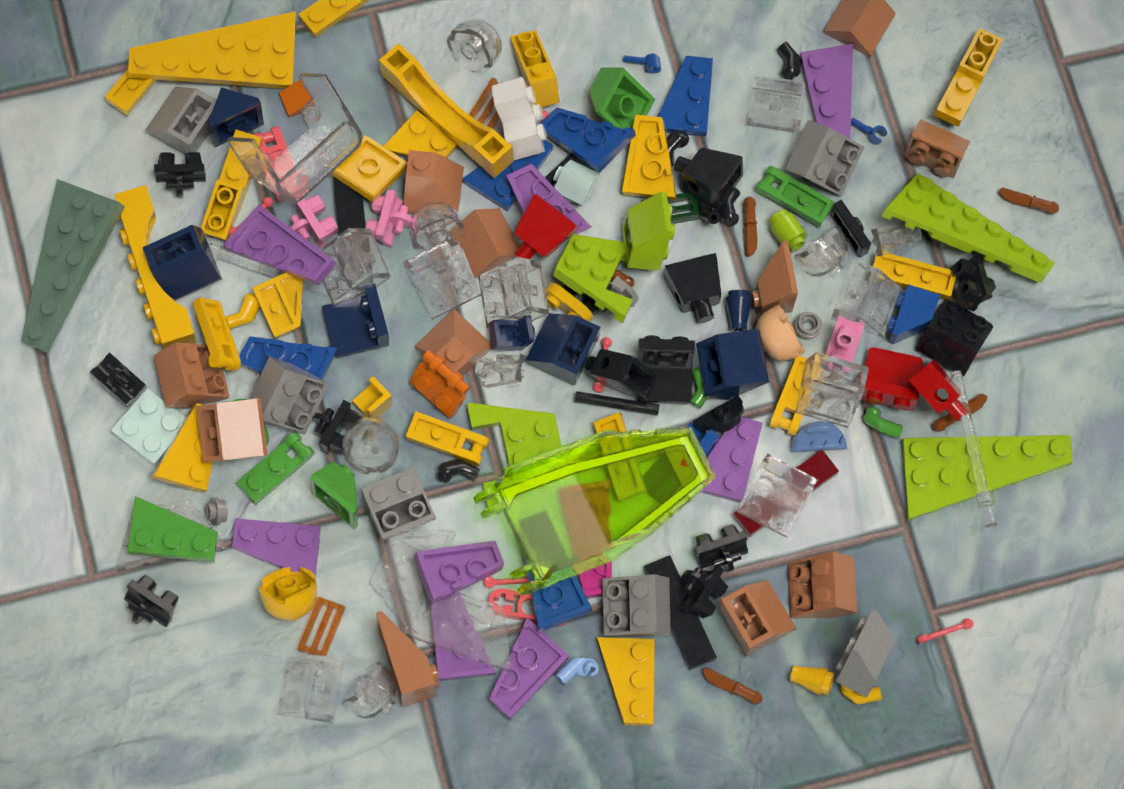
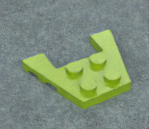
(589, 268)
(524, 432)

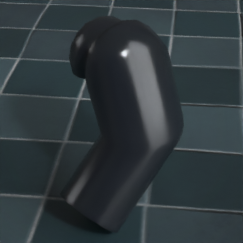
(727, 210)
(456, 467)

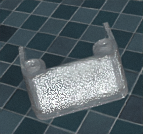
(315, 154)

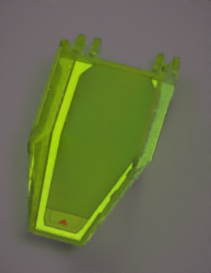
(595, 498)

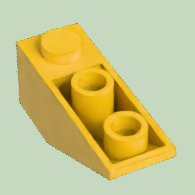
(536, 67)

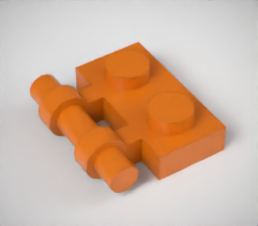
(440, 384)

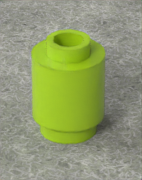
(787, 228)

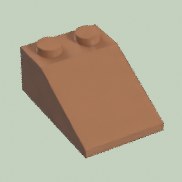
(408, 664)

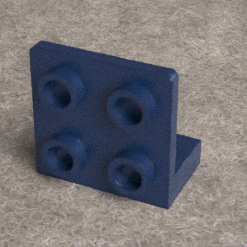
(357, 323)

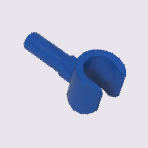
(651, 61)
(870, 131)

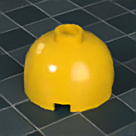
(289, 593)

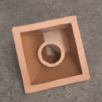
(432, 179)
(777, 283)
(456, 343)

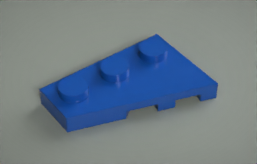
(689, 98)
(587, 139)
(499, 189)
(305, 356)

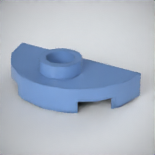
(818, 436)

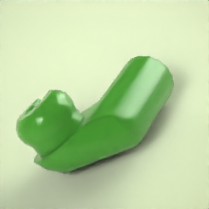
(699, 397)
(882, 425)

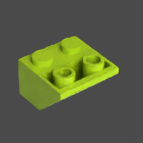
(648, 232)

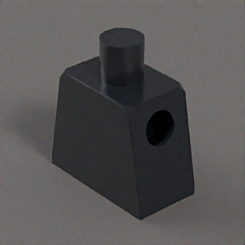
(710, 175)
(695, 285)
(612, 371)

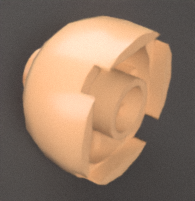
(778, 335)

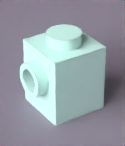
(575, 182)

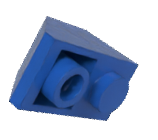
(915, 313)

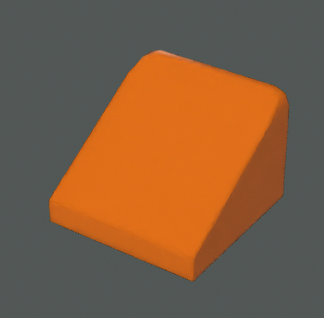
(294, 98)

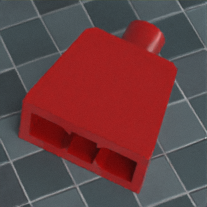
(542, 229)
(931, 379)

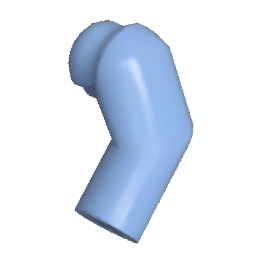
(577, 667)

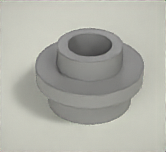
(808, 317)
(216, 511)

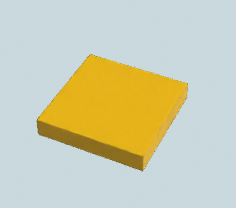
(370, 169)

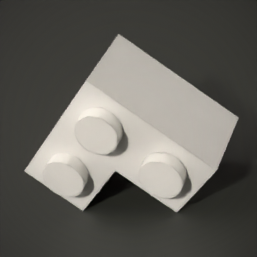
(520, 117)

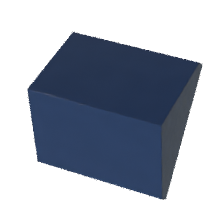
(232, 113)

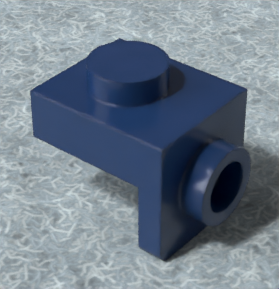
(511, 333)

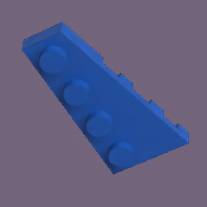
(558, 602)

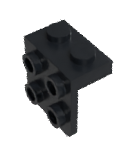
(954, 336)
(673, 365)

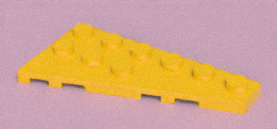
(239, 55)

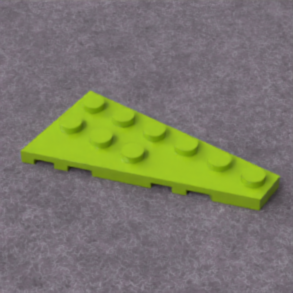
(963, 227)
(942, 475)

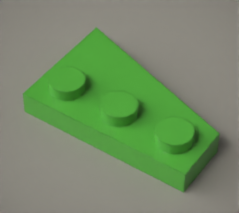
(169, 535)

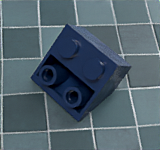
(183, 262)
(564, 346)
(732, 363)

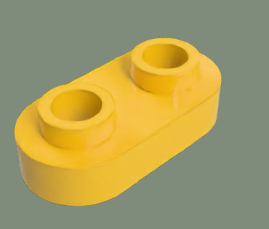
(559, 298)

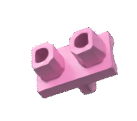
(391, 220)
(320, 230)
(845, 339)

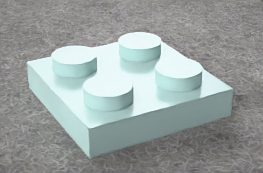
(149, 427)

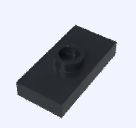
(851, 228)

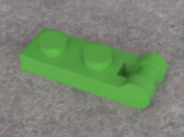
(795, 196)
(275, 468)

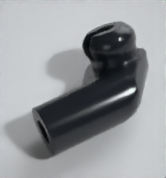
(793, 61)
(674, 140)
(707, 213)

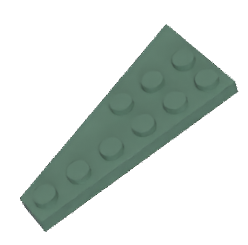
(71, 245)

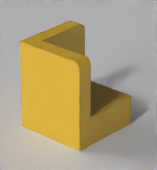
(373, 399)

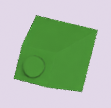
(619, 97)
(337, 490)

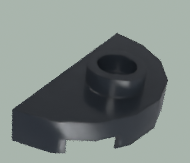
(722, 417)

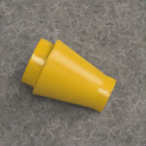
(813, 678)

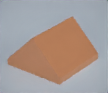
(860, 23)
(487, 240)

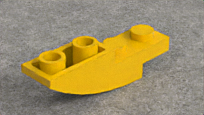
(968, 77)
(228, 194)

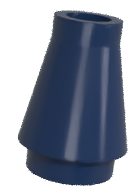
(738, 309)

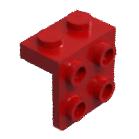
(889, 379)

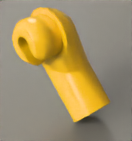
(247, 312)
(874, 695)

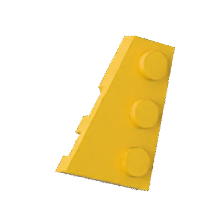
(649, 160)
(184, 460)

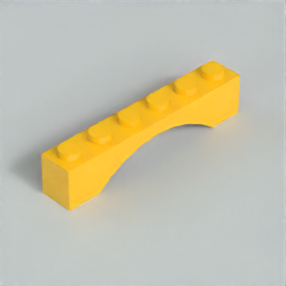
(476, 139)
(169, 316)

